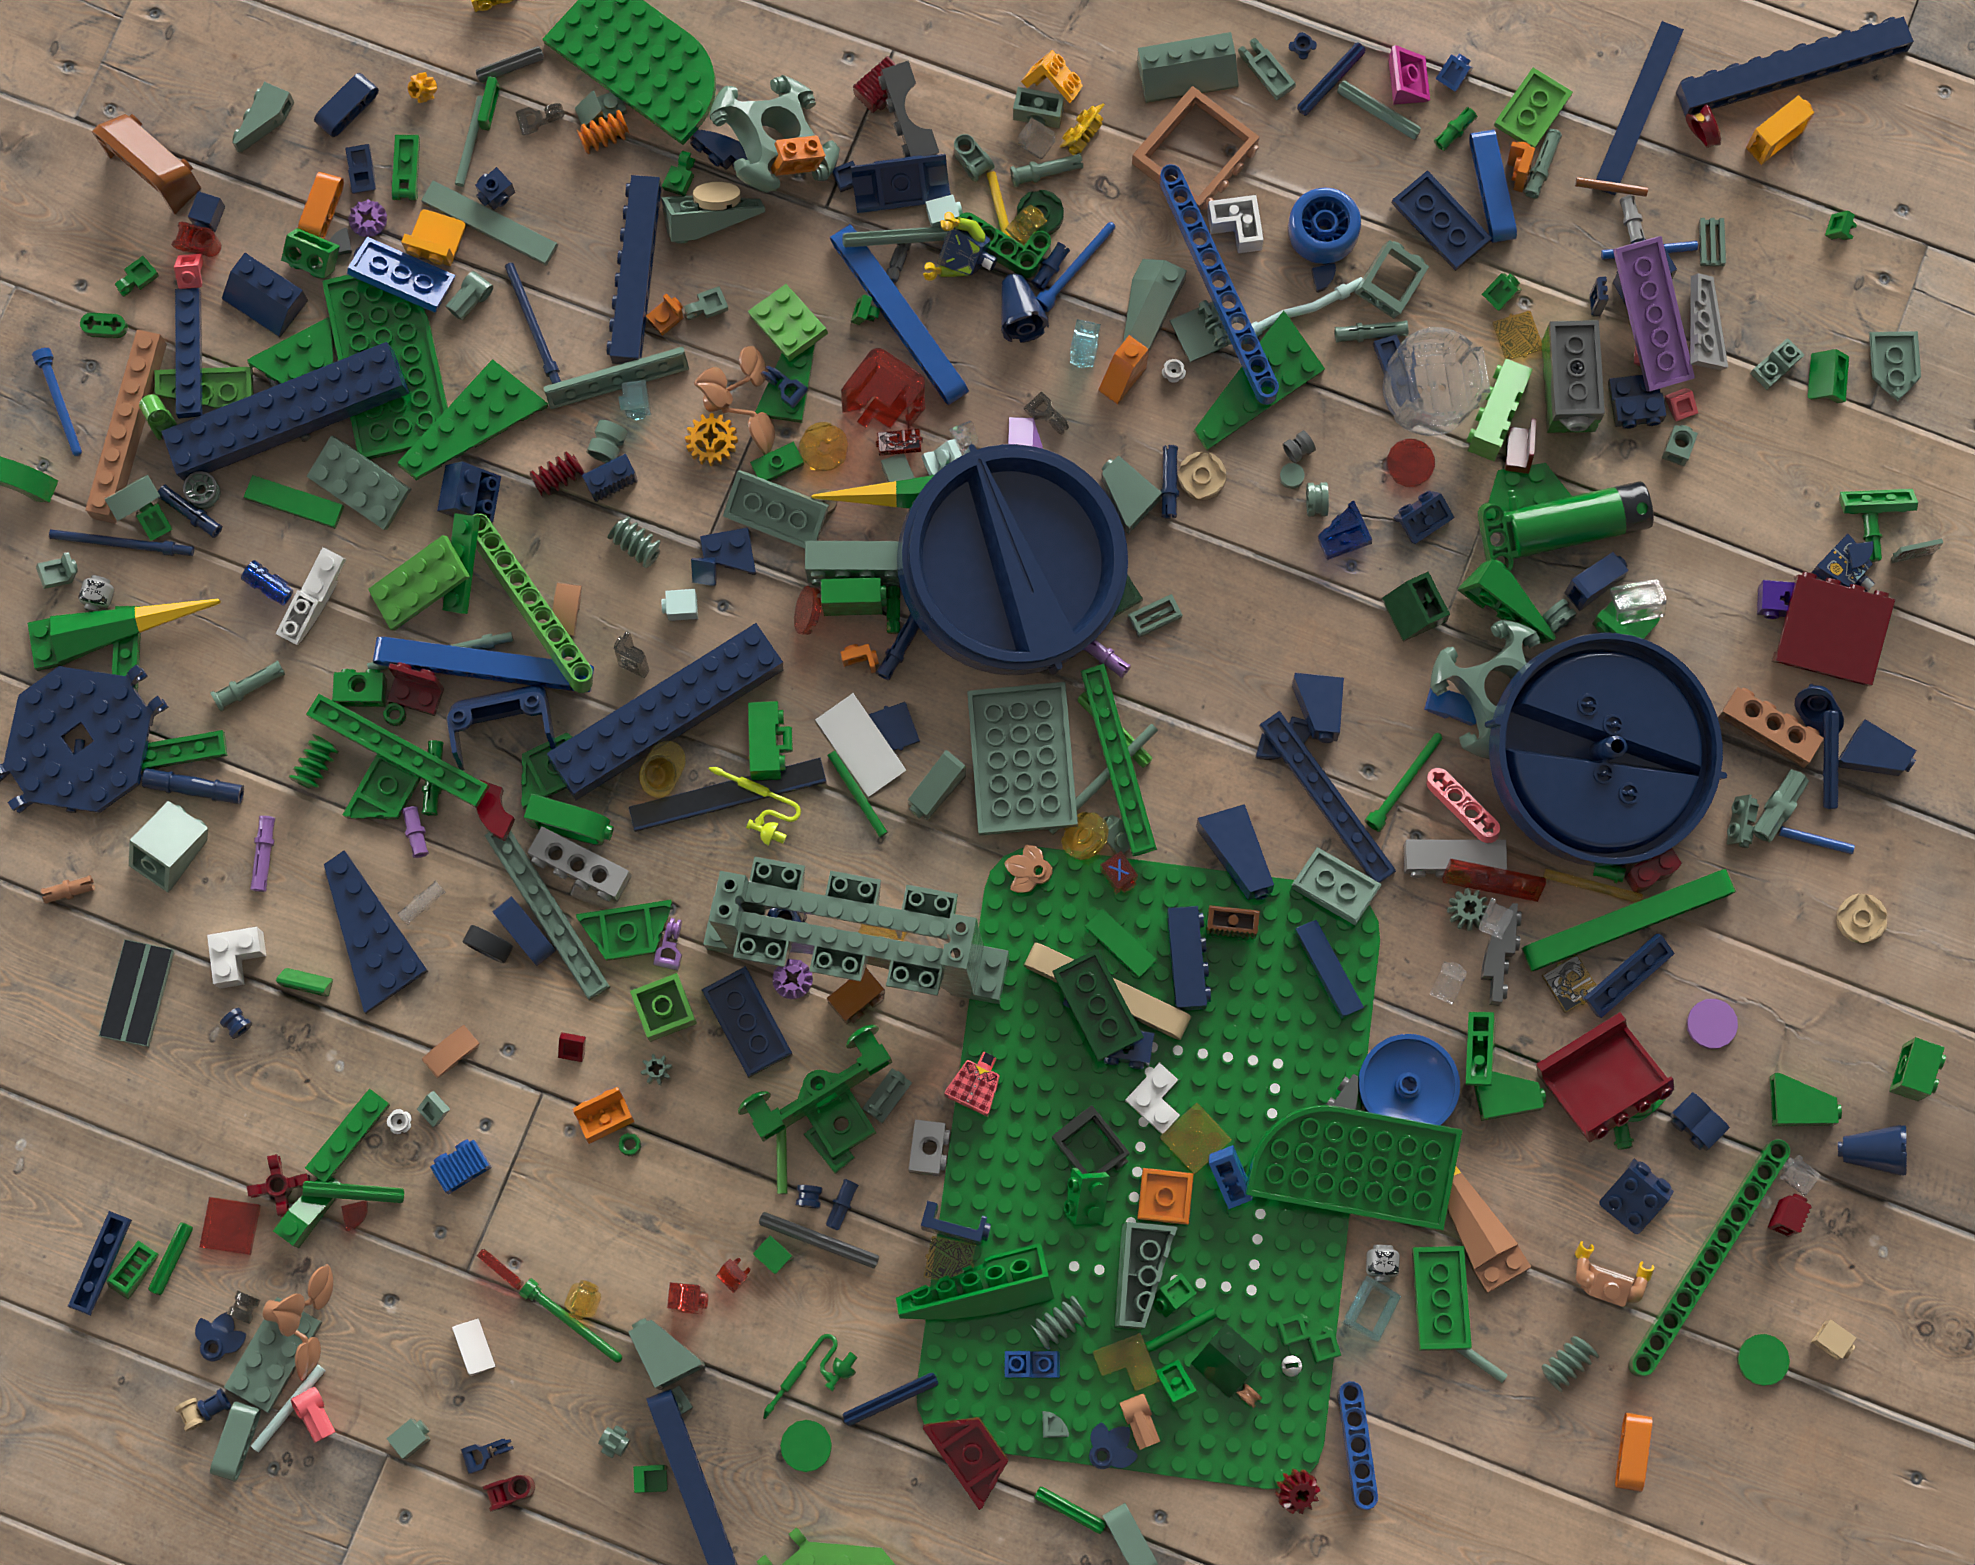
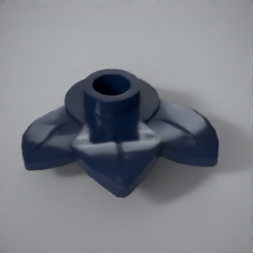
(221, 1333)
(1113, 1444)

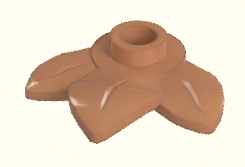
(1025, 868)

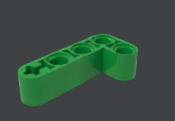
(1020, 252)

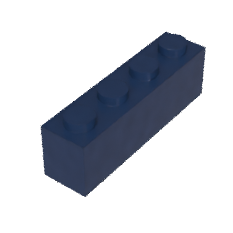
(1187, 958)

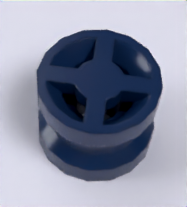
(235, 1023)
(809, 1196)

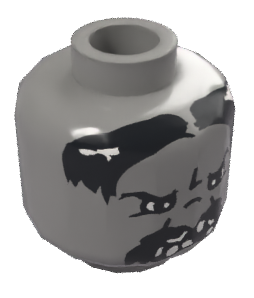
(96, 593)
(1382, 1262)

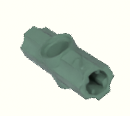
(1780, 806)

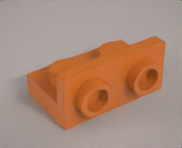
(797, 155)
(1521, 159)

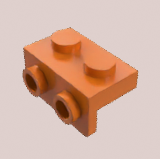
(603, 1115)

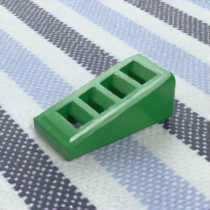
(134, 1282)

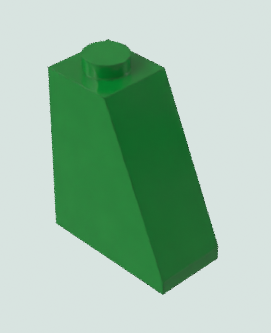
(1508, 1097)
(1800, 1104)

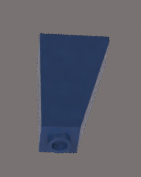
(1237, 848)

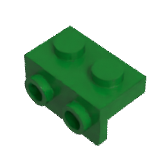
(1086, 1197)

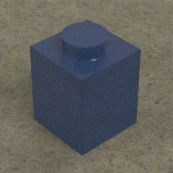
(206, 211)

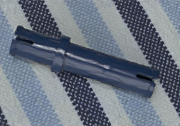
(1169, 482)
(210, 526)
(895, 654)

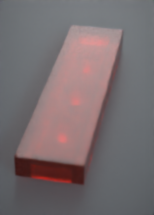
(1494, 880)

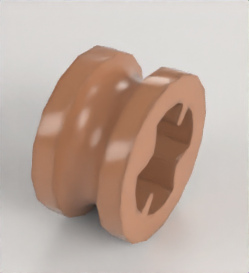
(1249, 1395)

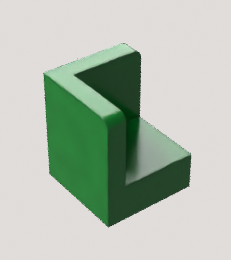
(772, 1255)
(650, 1478)

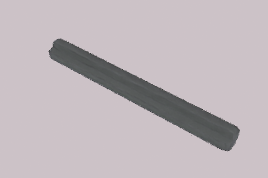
(819, 1240)

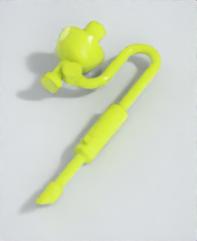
(768, 831)

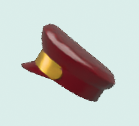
(1705, 127)

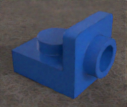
(1454, 71)

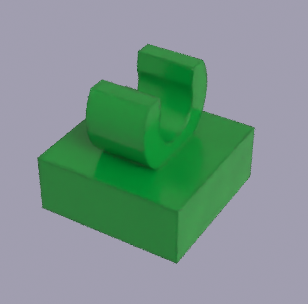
(1840, 226)
(864, 311)

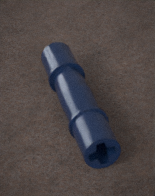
(193, 786)

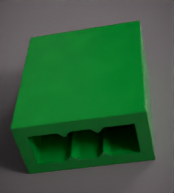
(853, 596)

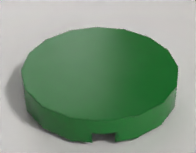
(1763, 1359)
(806, 1445)

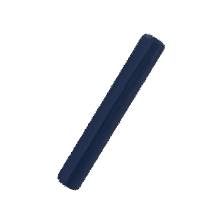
(1331, 78)
(1831, 759)
(890, 1399)

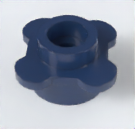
(1302, 38)

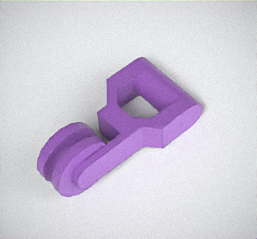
(672, 928)

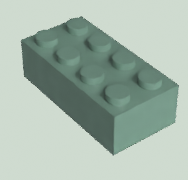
(851, 560)

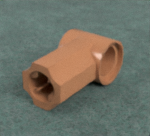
(1139, 1417)

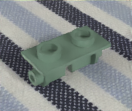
(1743, 810)
(887, 1095)

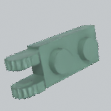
(1267, 70)

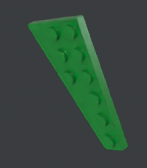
(1237, 405)

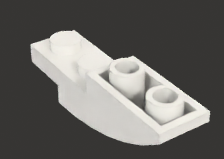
(312, 598)

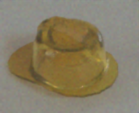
(662, 769)

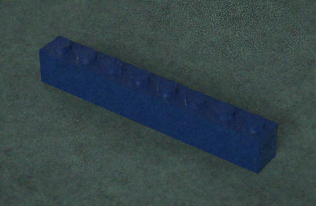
(635, 269)

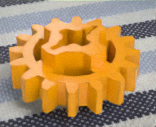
(720, 440)

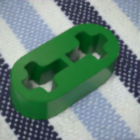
(103, 319)

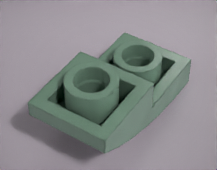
(1777, 364)
(132, 497)

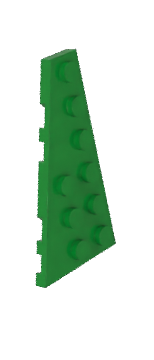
(477, 415)

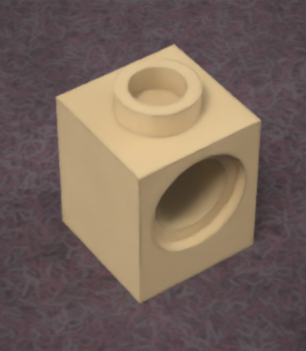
(1834, 1340)

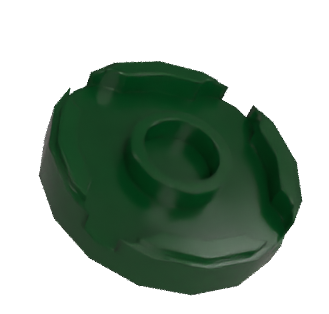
(1048, 204)

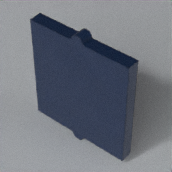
(896, 726)

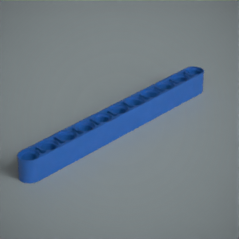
(1218, 295)

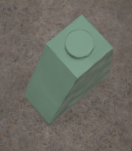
(1129, 492)
(937, 785)

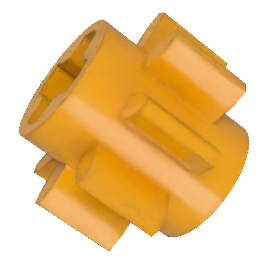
(422, 87)

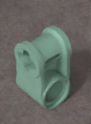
(973, 161)

